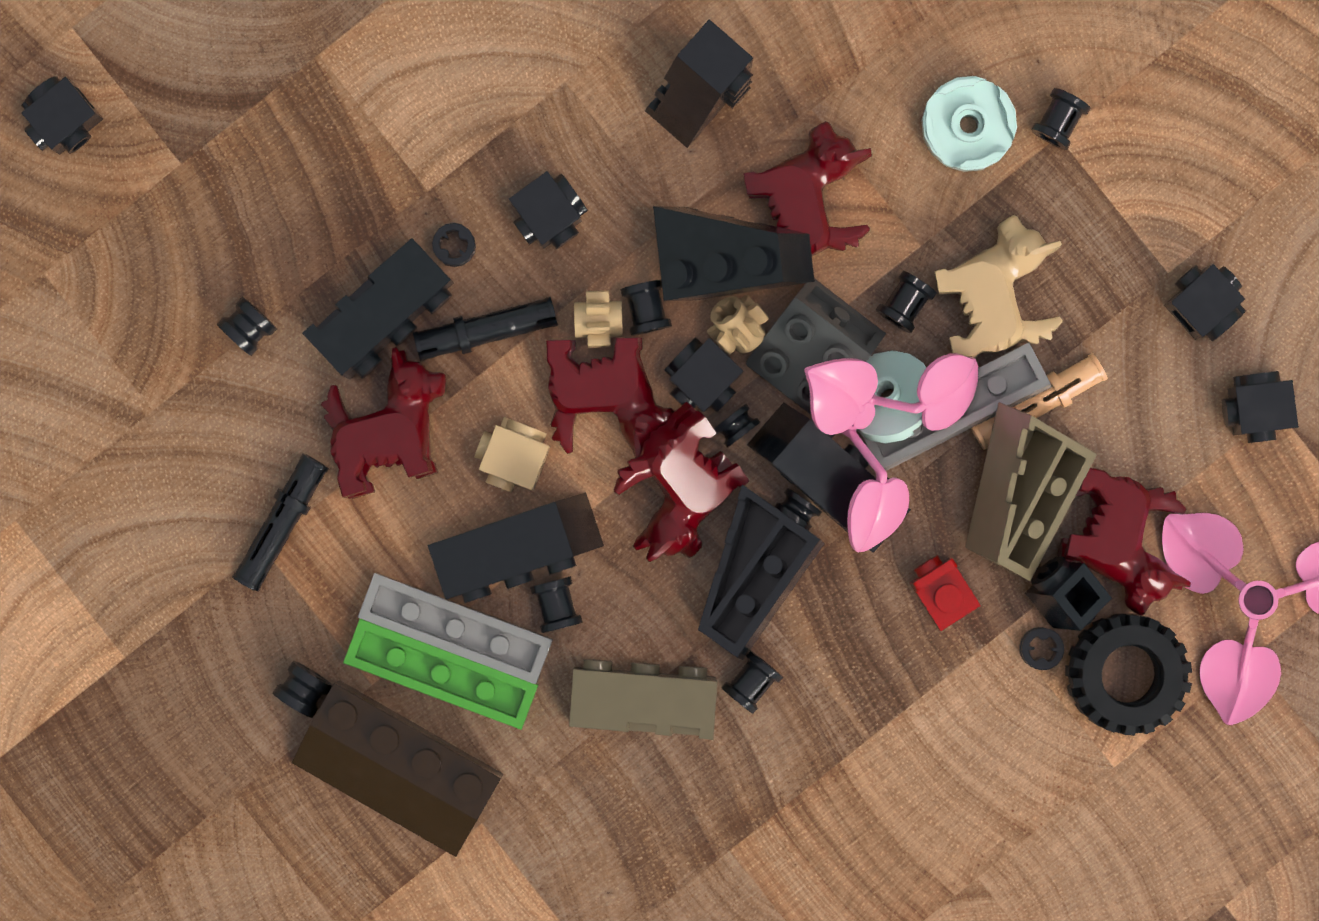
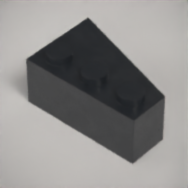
(701, 82)
(725, 256)
(381, 311)
(812, 462)
(515, 548)
(756, 573)

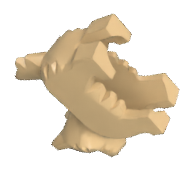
(989, 295)

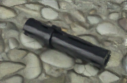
(484, 329)
(284, 515)

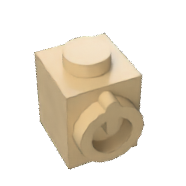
(512, 455)

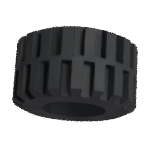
(1167, 687)

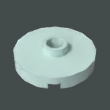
(974, 99)
(901, 373)

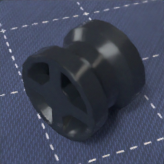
(246, 326)
(302, 689)

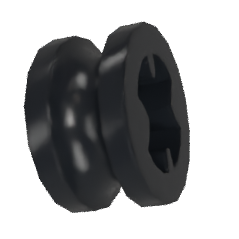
(464, 235)
(736, 425)
(798, 509)
(1041, 663)

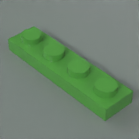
(440, 674)

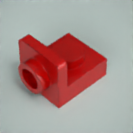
(943, 591)

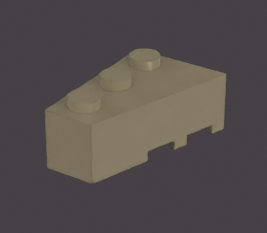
(1024, 490)
(643, 699)

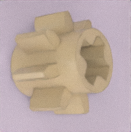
(598, 319)
(737, 324)

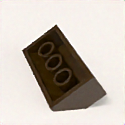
(396, 767)

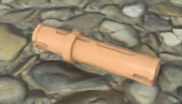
(1087, 374)

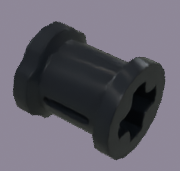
(1060, 118)
(906, 301)
(646, 307)
(556, 604)
(752, 682)

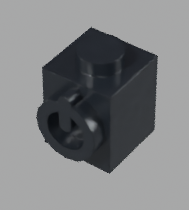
(59, 116)
(548, 211)
(1207, 301)
(703, 376)
(1260, 406)
(1067, 594)

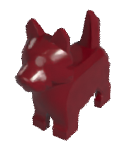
(798, 184)
(603, 386)
(390, 435)
(688, 479)
(1115, 536)

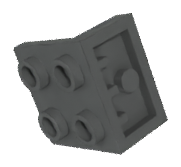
(809, 332)

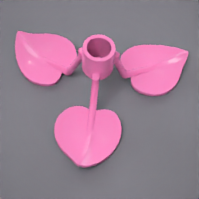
(845, 401)
(1234, 675)

